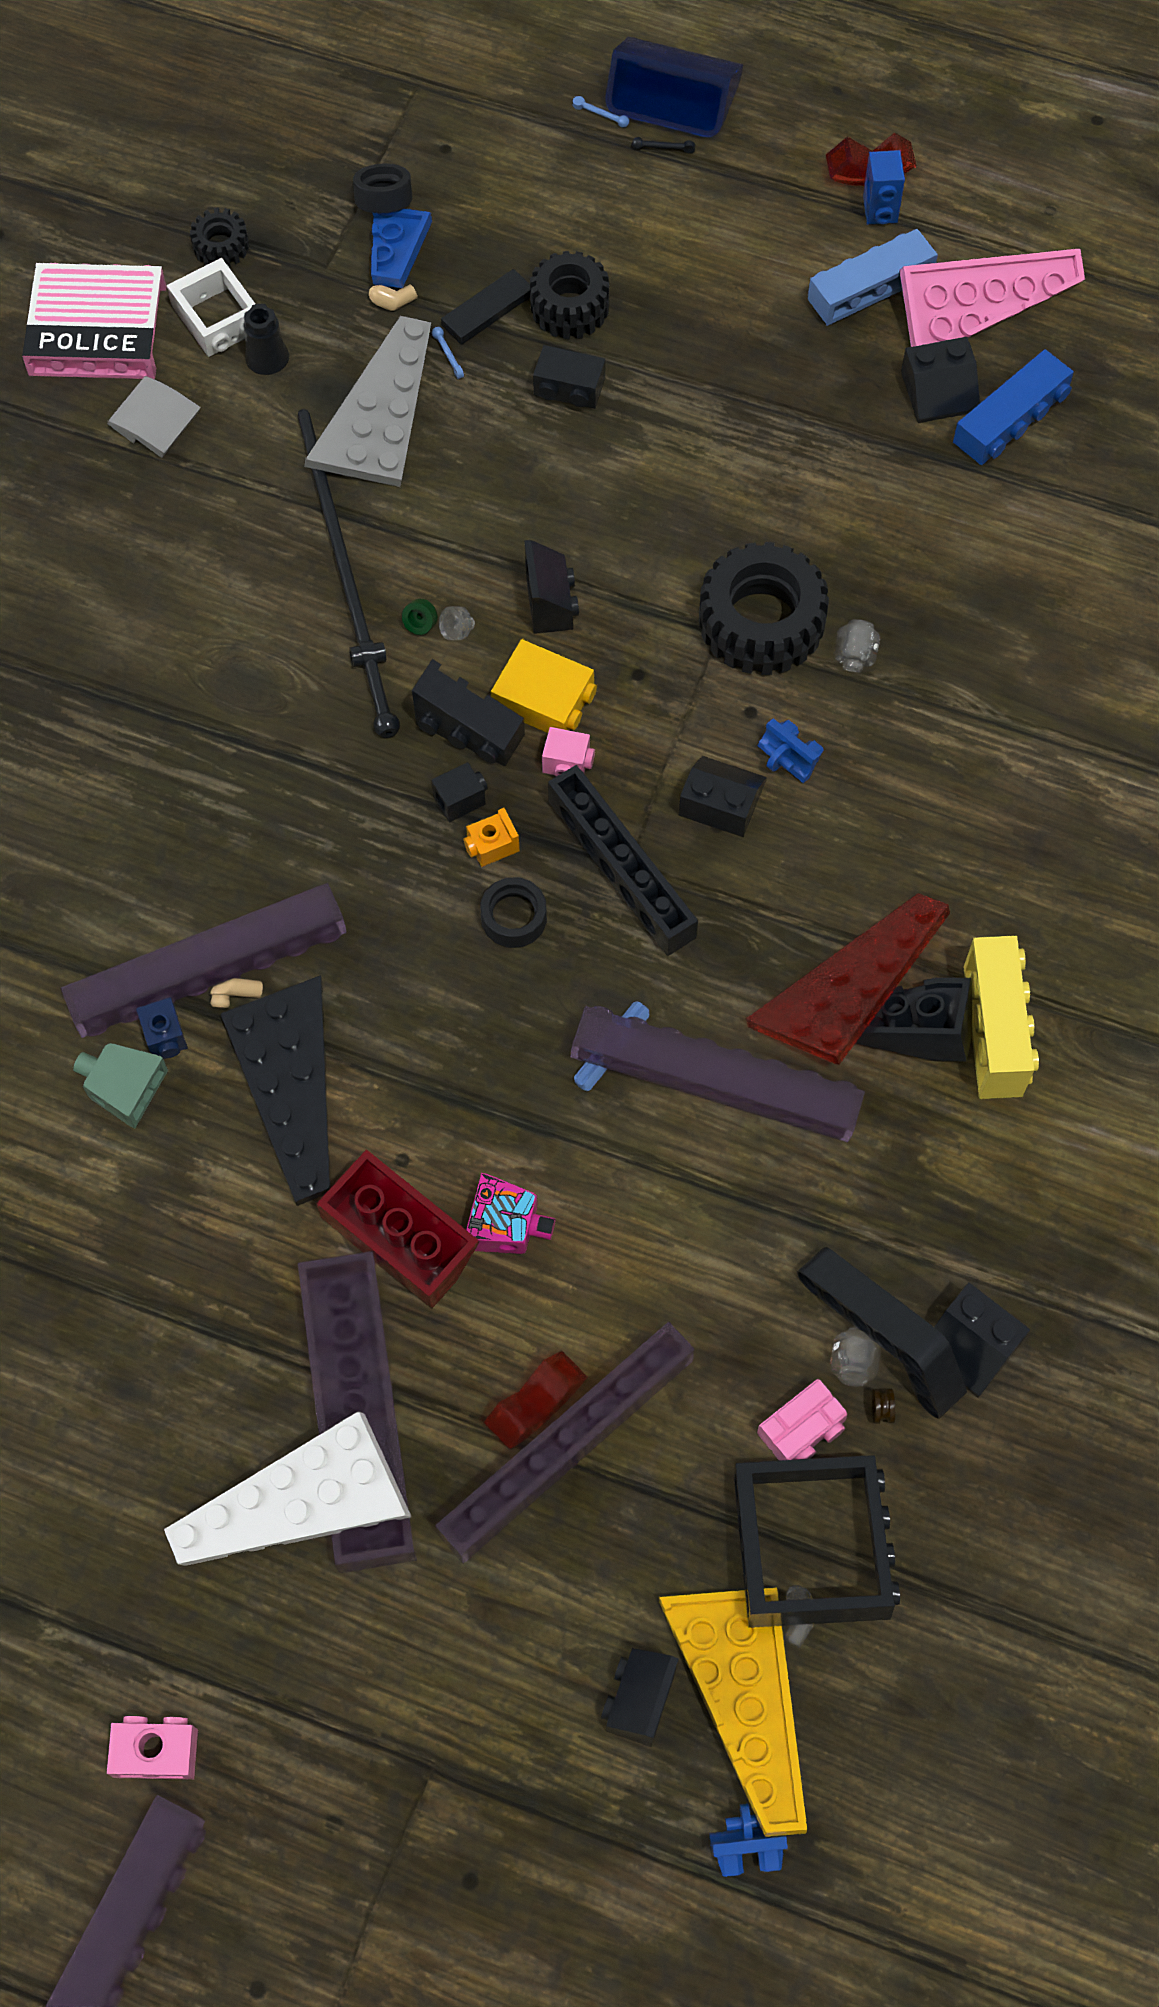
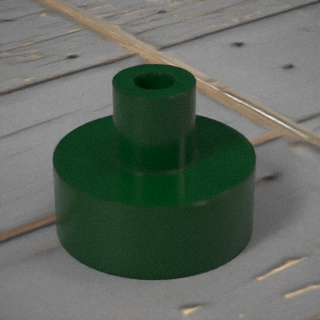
(419, 616)

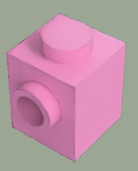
(565, 750)

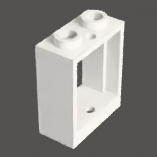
(201, 286)

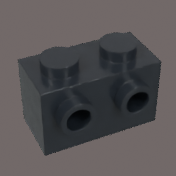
(569, 376)

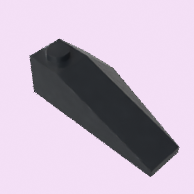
(925, 1021)

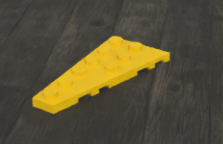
(748, 1698)

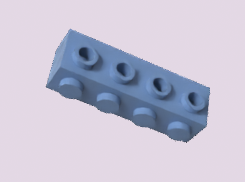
(867, 277)

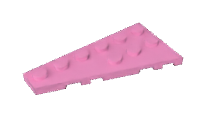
(975, 294)

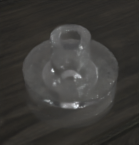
(455, 623)

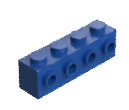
(1013, 407)

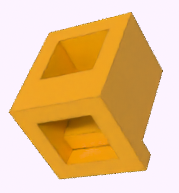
(491, 849)

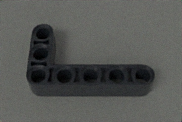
(891, 1325)

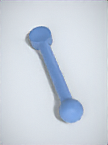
(579, 103)
(437, 333)

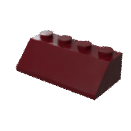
(400, 1226)

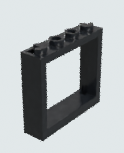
(824, 1609)

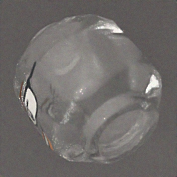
(856, 645)
(855, 1357)

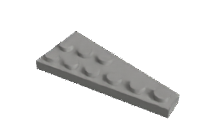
(375, 420)

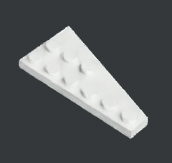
(308, 1494)

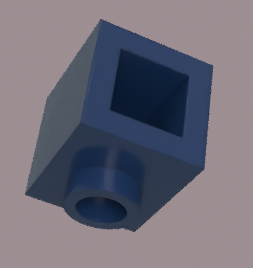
(162, 1028)

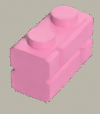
(803, 1423)

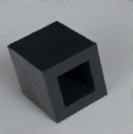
(459, 791)

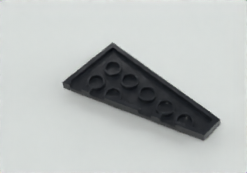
(285, 1067)

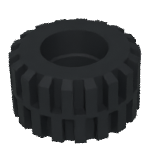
(569, 275)

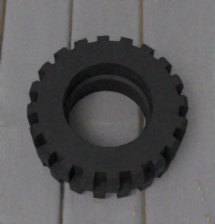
(770, 572)

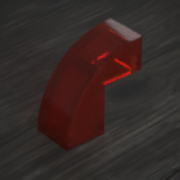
(849, 159)
(537, 1400)

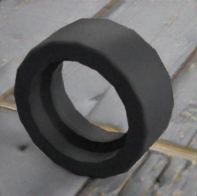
(382, 188)
(513, 888)

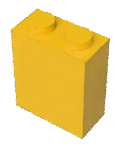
(544, 687)

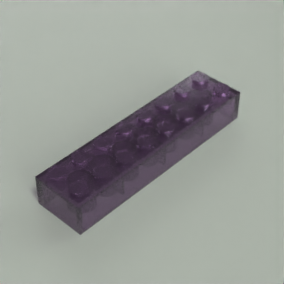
(352, 1376)

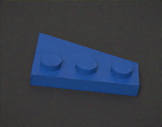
(397, 244)

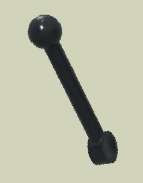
(688, 146)

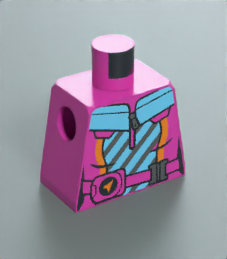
(506, 1217)

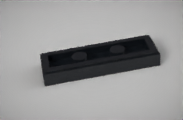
(486, 306)

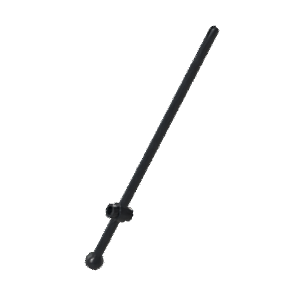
(367, 652)

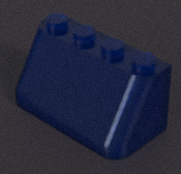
(671, 86)

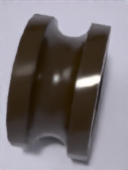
(883, 1406)

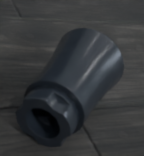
(264, 343)

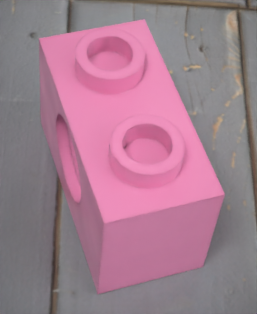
(174, 1761)

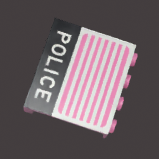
(93, 320)

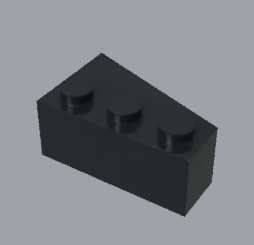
(464, 717)

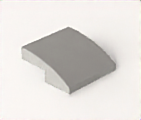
(154, 415)

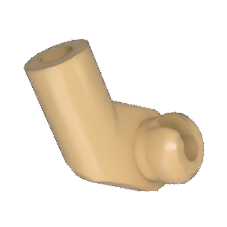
(392, 299)
(234, 987)

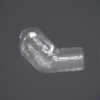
(797, 1633)

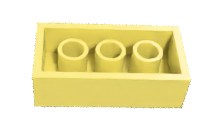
(1000, 1017)

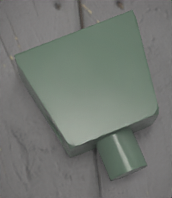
(122, 1080)

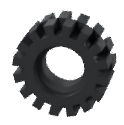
(217, 224)

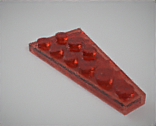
(844, 993)

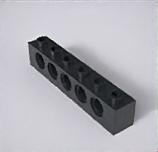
(622, 860)

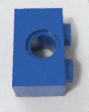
(883, 187)

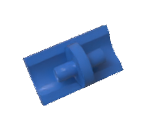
(788, 751)
(730, 1845)

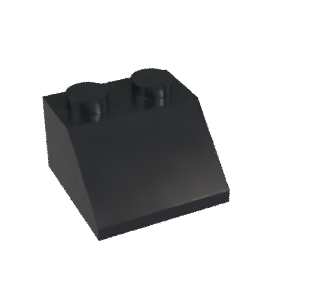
(941, 379)
(549, 589)
(721, 795)
(980, 1337)
(641, 1695)

